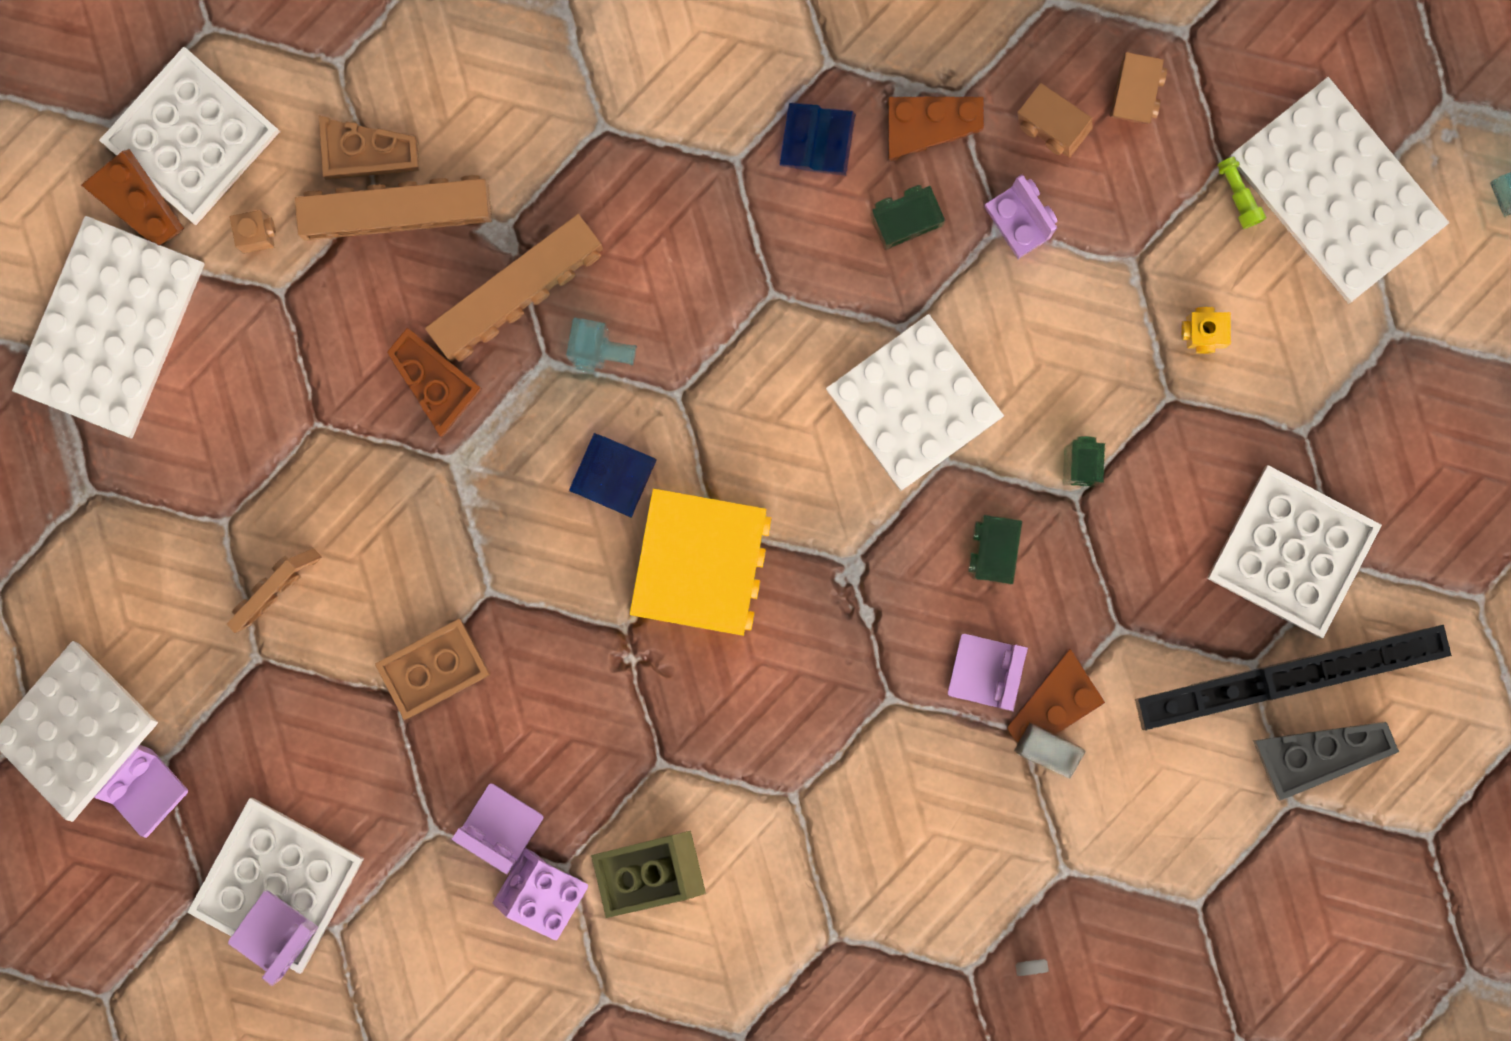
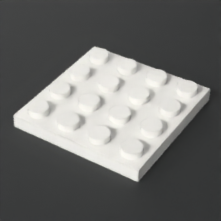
(191, 135)
(914, 402)
(1294, 551)
(73, 731)
(281, 857)

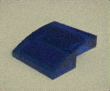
(817, 139)
(612, 475)

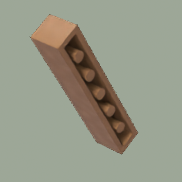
(393, 209)
(514, 289)

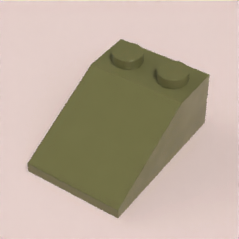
(648, 874)

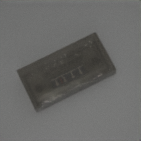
(1049, 750)

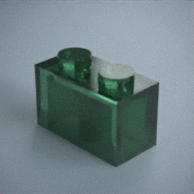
(907, 216)
(1084, 462)
(996, 549)

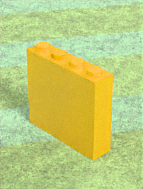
(700, 562)

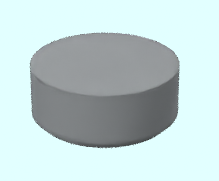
(1031, 967)

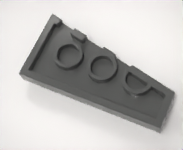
(1316, 757)

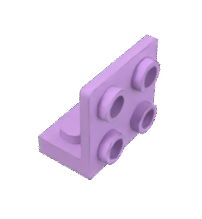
(1022, 217)
(987, 671)
(143, 790)
(498, 828)
(539, 895)
(272, 936)

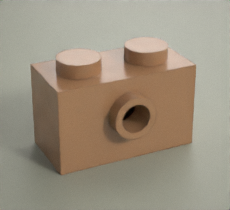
(1138, 88)
(1054, 121)

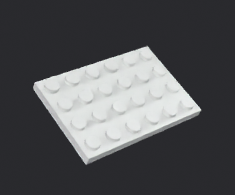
(1338, 190)
(108, 327)

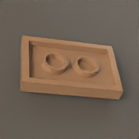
(432, 669)

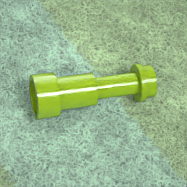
(1249, 211)

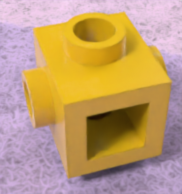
(1217, 326)

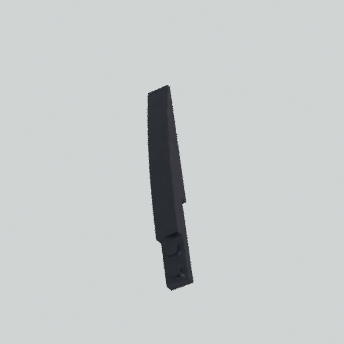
(1292, 677)

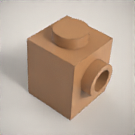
(252, 231)

